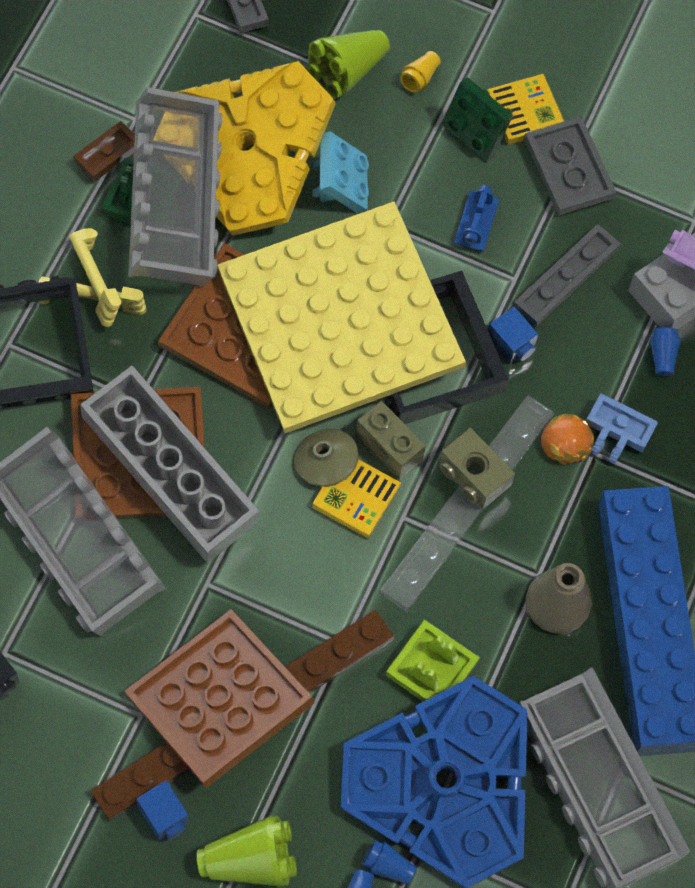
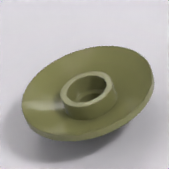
(326, 468)

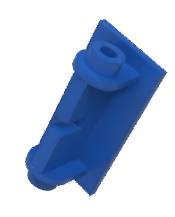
(477, 219)

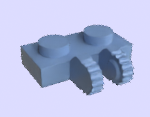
(620, 423)

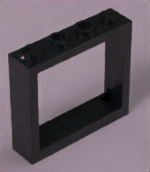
(31, 291)
(496, 377)

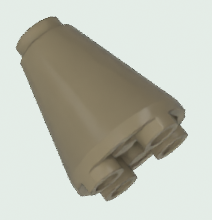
(559, 599)

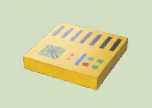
(531, 106)
(358, 499)

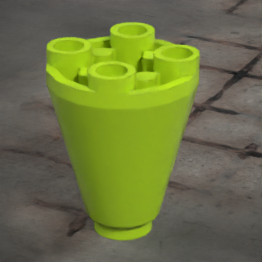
(345, 59)
(251, 855)

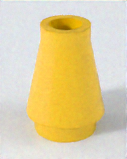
(419, 72)

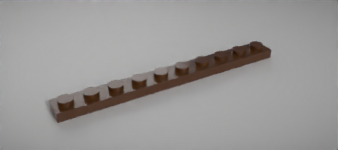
(310, 670)

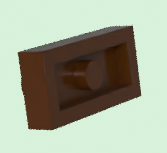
(106, 151)

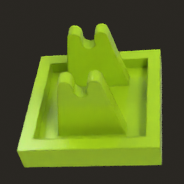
(431, 663)

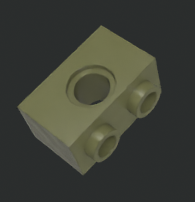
(390, 440)
(473, 451)

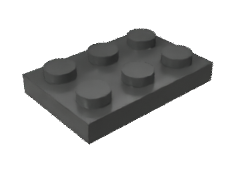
(570, 165)

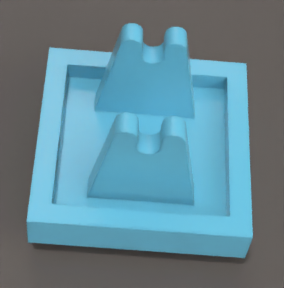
(342, 173)

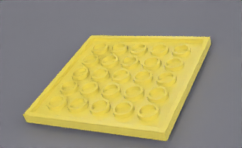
(340, 317)

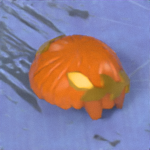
(567, 439)

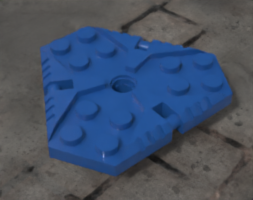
(467, 827)

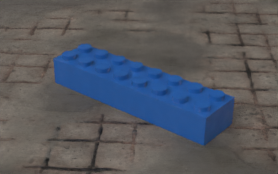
(650, 618)

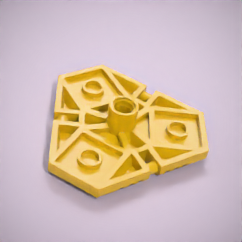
(277, 114)

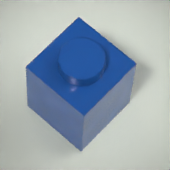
(513, 336)
(163, 812)

